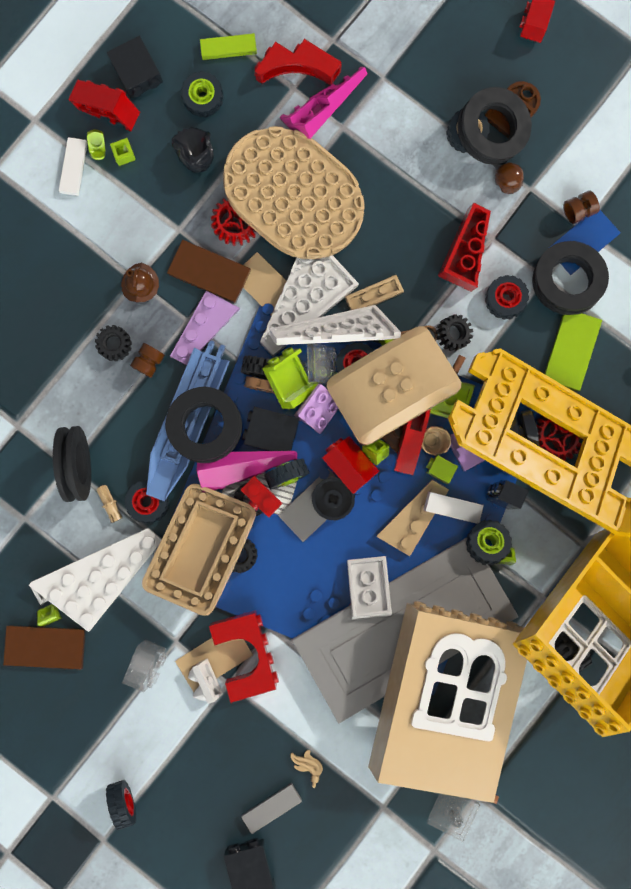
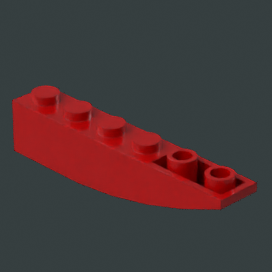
(411, 443)

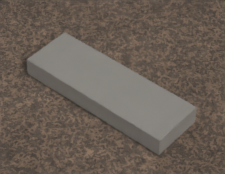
(271, 808)

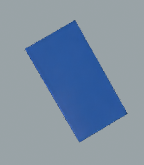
(594, 231)

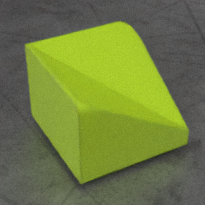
(122, 152)
(376, 451)

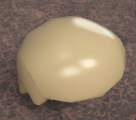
(436, 441)

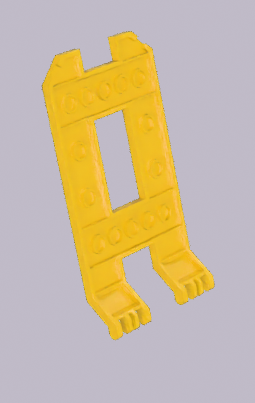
(605, 438)

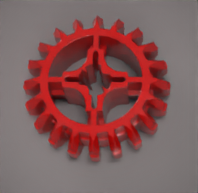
(221, 229)
(559, 443)

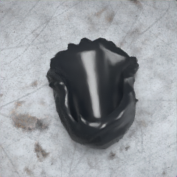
(194, 149)

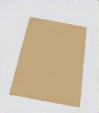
(263, 281)
(220, 656)

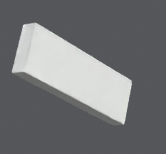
(73, 166)
(453, 507)

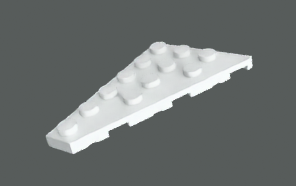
(308, 294)
(94, 582)

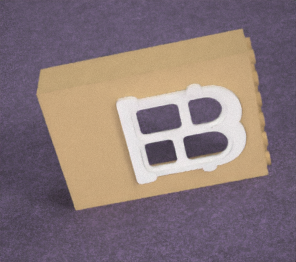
(437, 751)

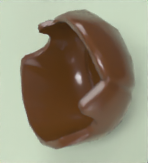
(509, 178)

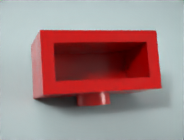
(537, 19)
(261, 497)

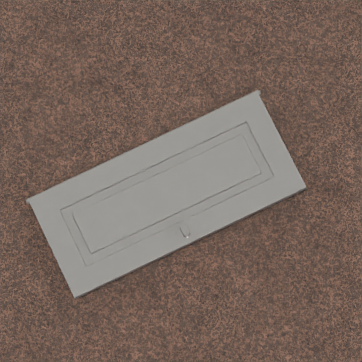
(355, 656)

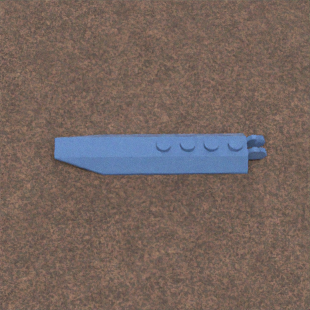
(166, 463)

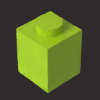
(441, 469)

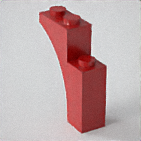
(305, 59)

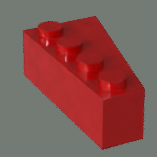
(465, 254)

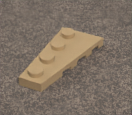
(410, 524)

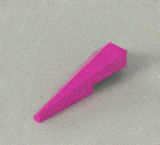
(322, 105)
(240, 467)

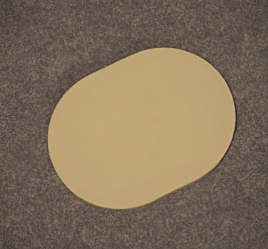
(293, 193)

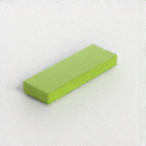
(228, 46)

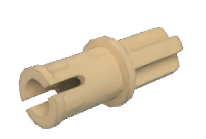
(109, 504)

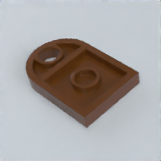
(500, 122)

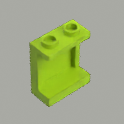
(288, 379)

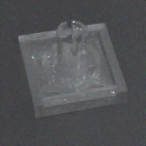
(320, 363)

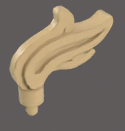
(309, 764)

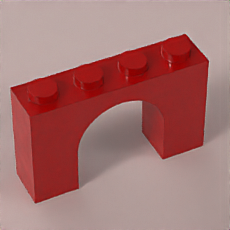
(261, 678)

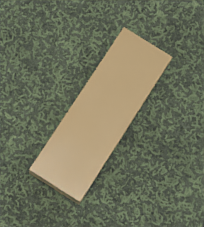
(375, 293)

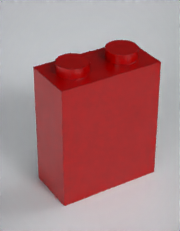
(350, 463)

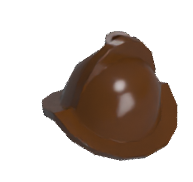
(140, 283)

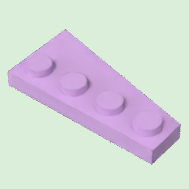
(203, 326)

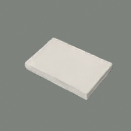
(369, 587)

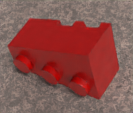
(104, 101)

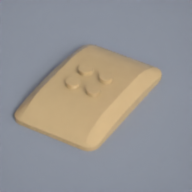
(393, 385)
(199, 549)

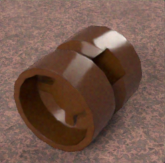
(584, 206)
(146, 361)

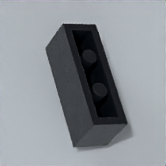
(507, 494)

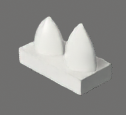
(209, 687)

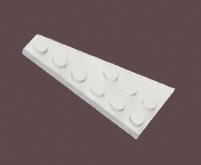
(352, 325)

